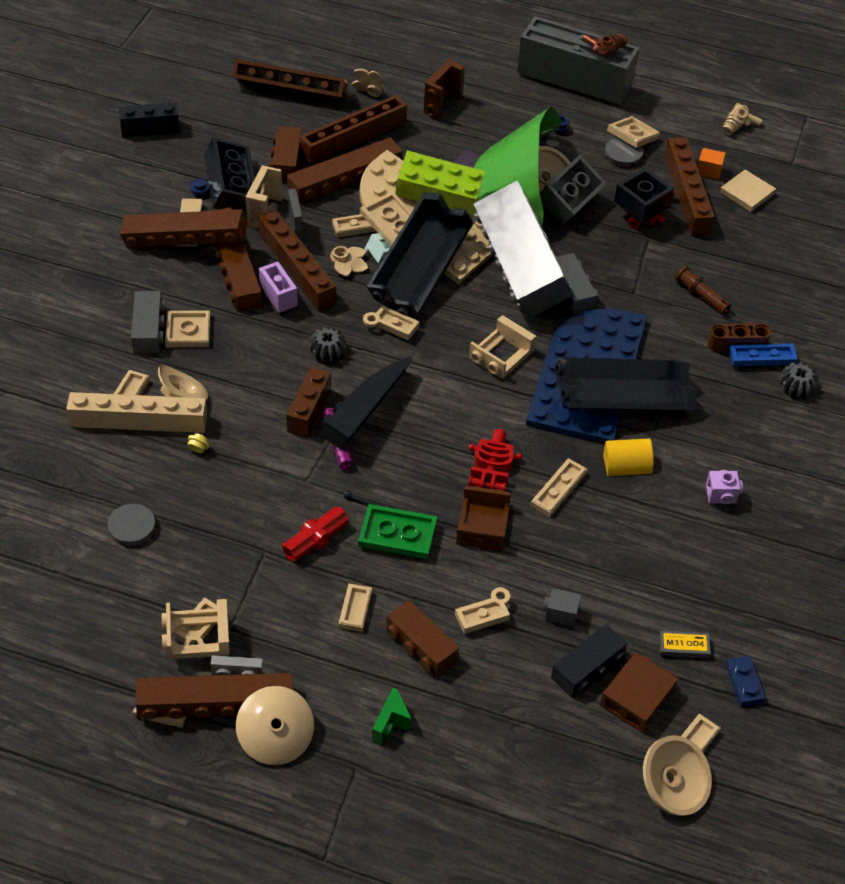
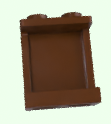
(443, 83)
(483, 518)
(638, 691)

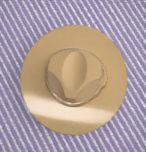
(180, 384)

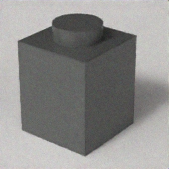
(561, 607)

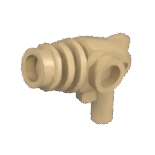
(737, 118)

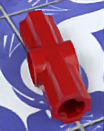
(315, 534)

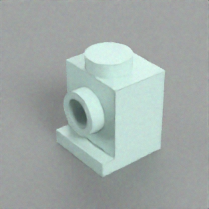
(377, 247)

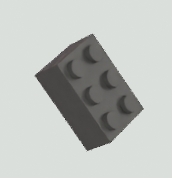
(571, 189)

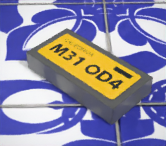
(684, 644)

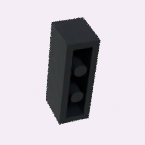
(149, 119)
(589, 661)

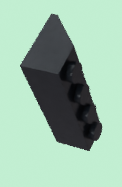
(229, 173)

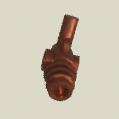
(606, 44)

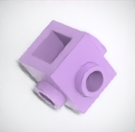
(723, 486)

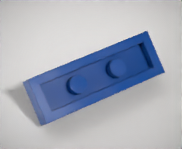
(762, 354)

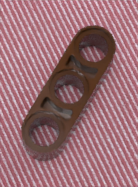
(724, 335)

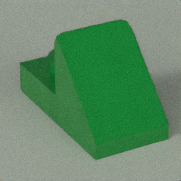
(392, 714)

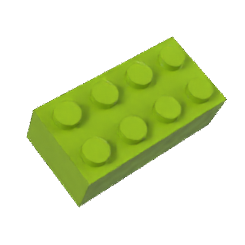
(455, 182)

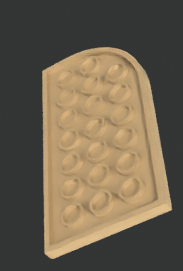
(381, 179)

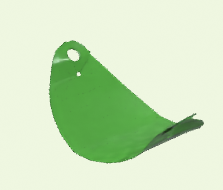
(517, 159)

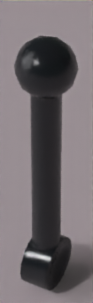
(348, 495)

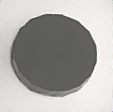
(622, 153)
(131, 524)

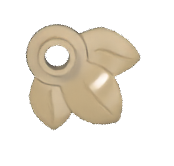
(368, 82)
(348, 260)

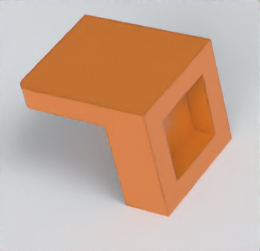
(711, 163)

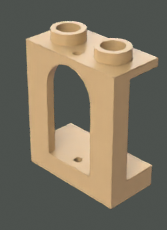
(271, 189)
(513, 334)
(176, 619)

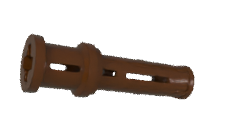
(696, 285)

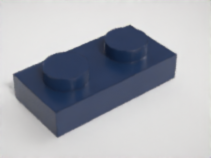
(745, 681)

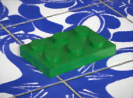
(397, 531)

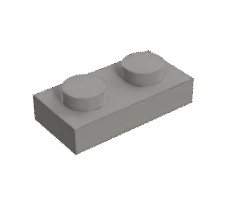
(235, 665)

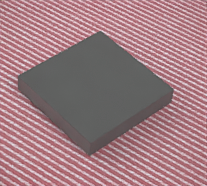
(295, 214)

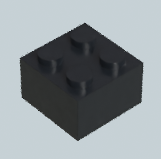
(644, 195)

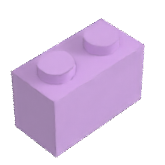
(278, 287)

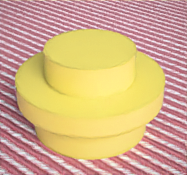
(197, 443)

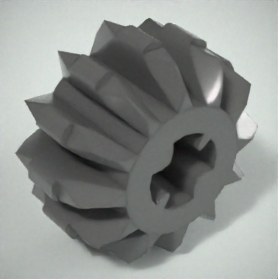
(327, 344)
(799, 380)

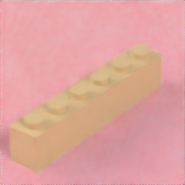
(137, 412)

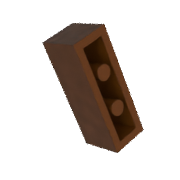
(286, 150)
(308, 402)
(422, 638)

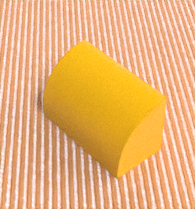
(628, 457)

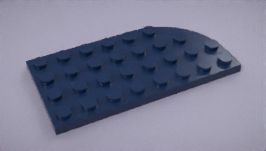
(586, 335)

